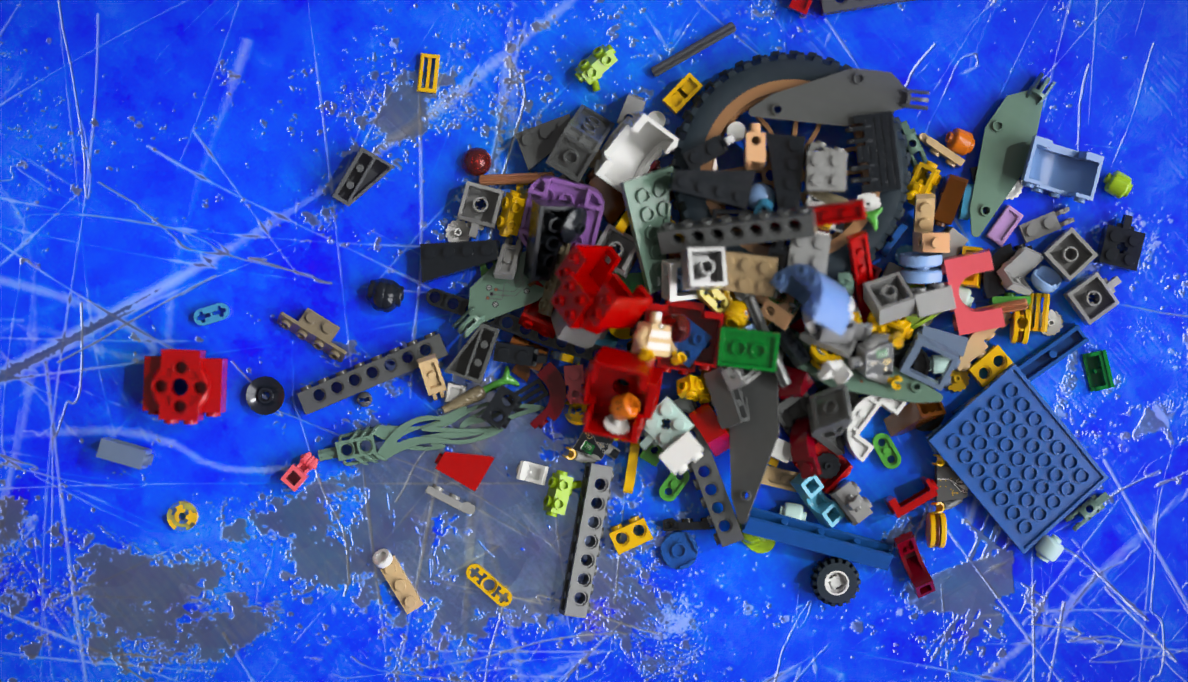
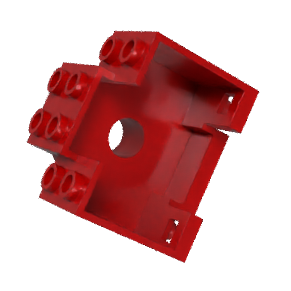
(595, 296)
(706, 320)
(205, 383)
(603, 385)

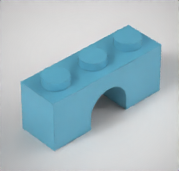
(824, 509)

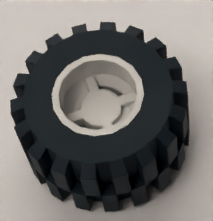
(835, 581)

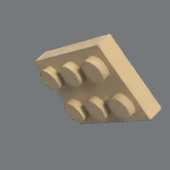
(750, 273)

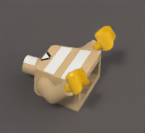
(655, 340)

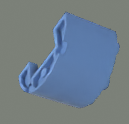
(1061, 170)
(821, 296)

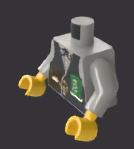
(875, 358)
(592, 448)

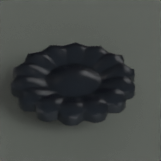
(829, 465)

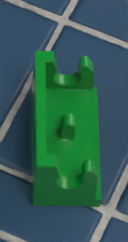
(1098, 370)

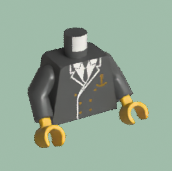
(950, 487)

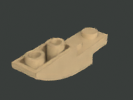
(976, 345)

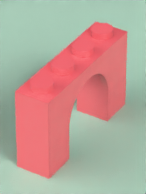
(969, 319)

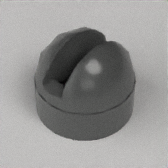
(364, 395)

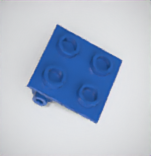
(694, 343)

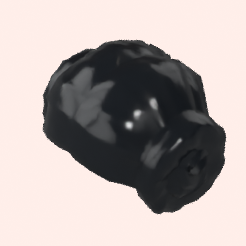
(385, 294)

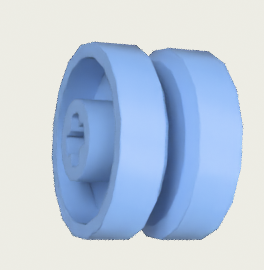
(921, 267)

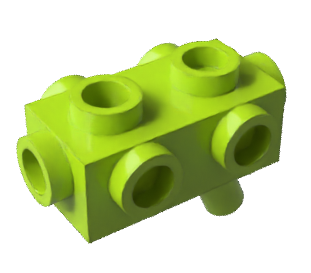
(595, 65)
(558, 493)

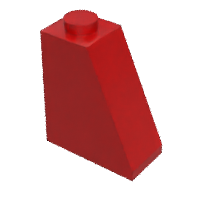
(464, 467)

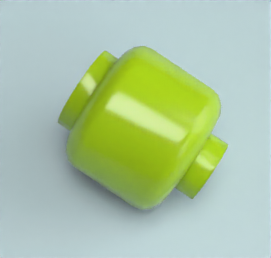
(1117, 184)

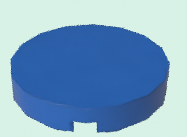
(893, 239)
(679, 550)

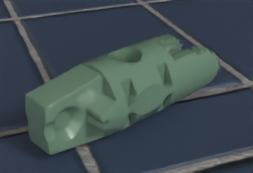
(911, 136)
(846, 281)
(1096, 506)

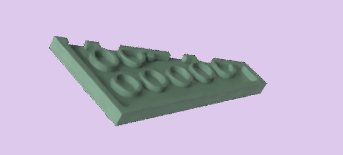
(648, 208)

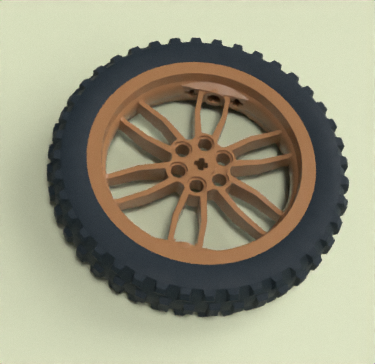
(742, 89)

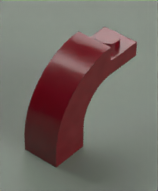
(557, 390)
(803, 448)
(913, 564)

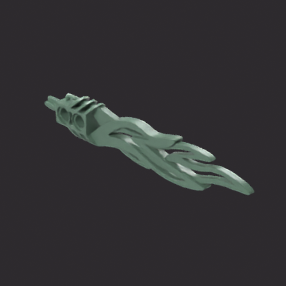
(392, 434)

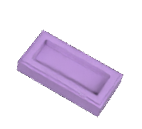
(1004, 225)

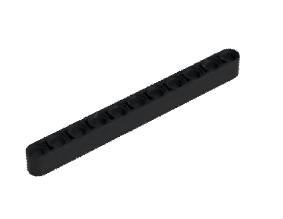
(515, 329)

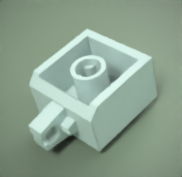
(654, 428)

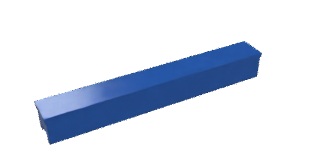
(1048, 355)
(818, 538)

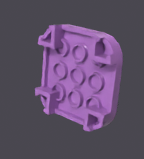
(562, 189)

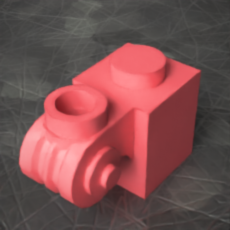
(574, 379)
(297, 474)

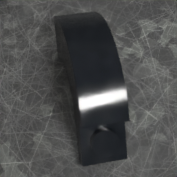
(990, 281)

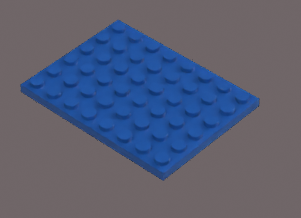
(1017, 458)

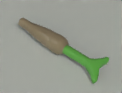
(828, 198)
(478, 392)

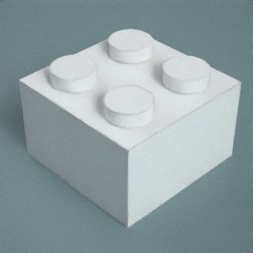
(681, 454)

